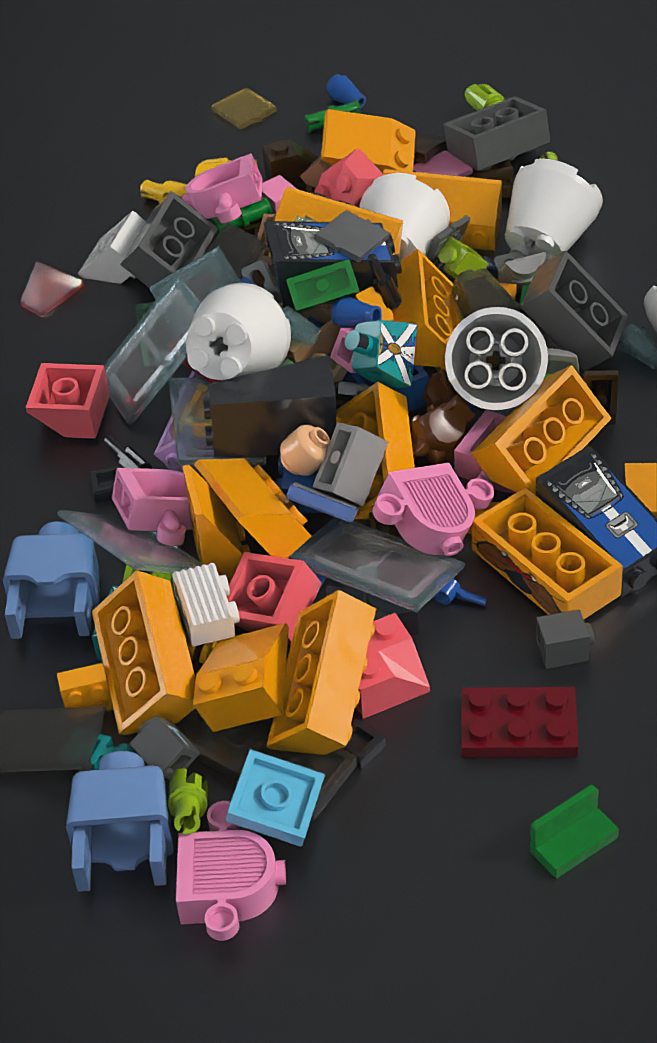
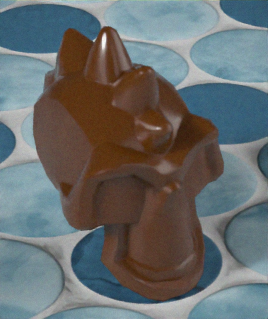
(444, 425)

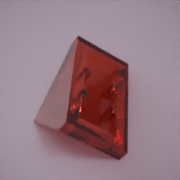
(48, 288)

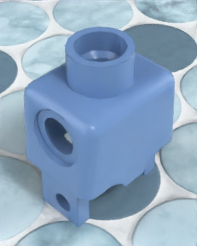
(52, 578)
(119, 818)

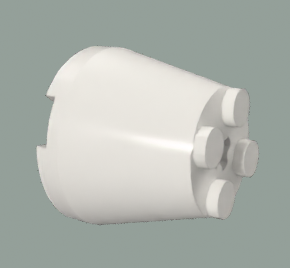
(417, 204)
(549, 208)
(237, 333)
(516, 340)

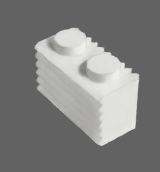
(204, 604)

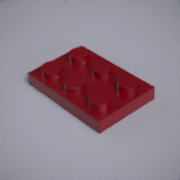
(519, 722)

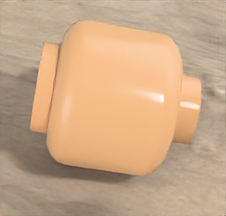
(304, 450)

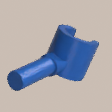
(453, 590)

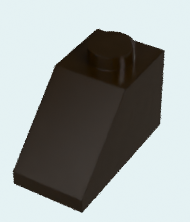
(287, 160)
(605, 388)

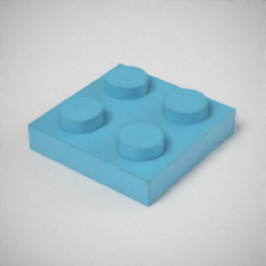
(275, 797)

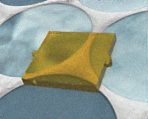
(243, 108)

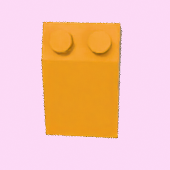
(380, 138)
(213, 526)
(243, 679)

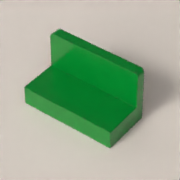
(322, 286)
(571, 833)

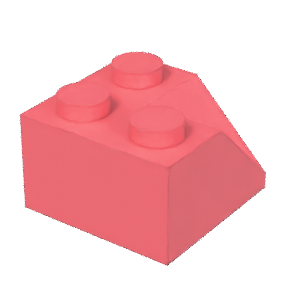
(348, 178)
(70, 398)
(271, 591)
(392, 669)

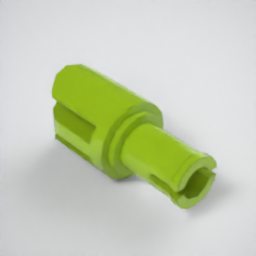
(482, 96)
(187, 800)

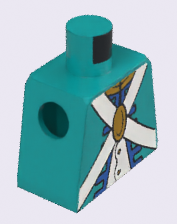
(384, 351)

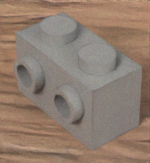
(350, 464)

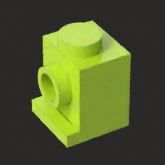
(459, 258)

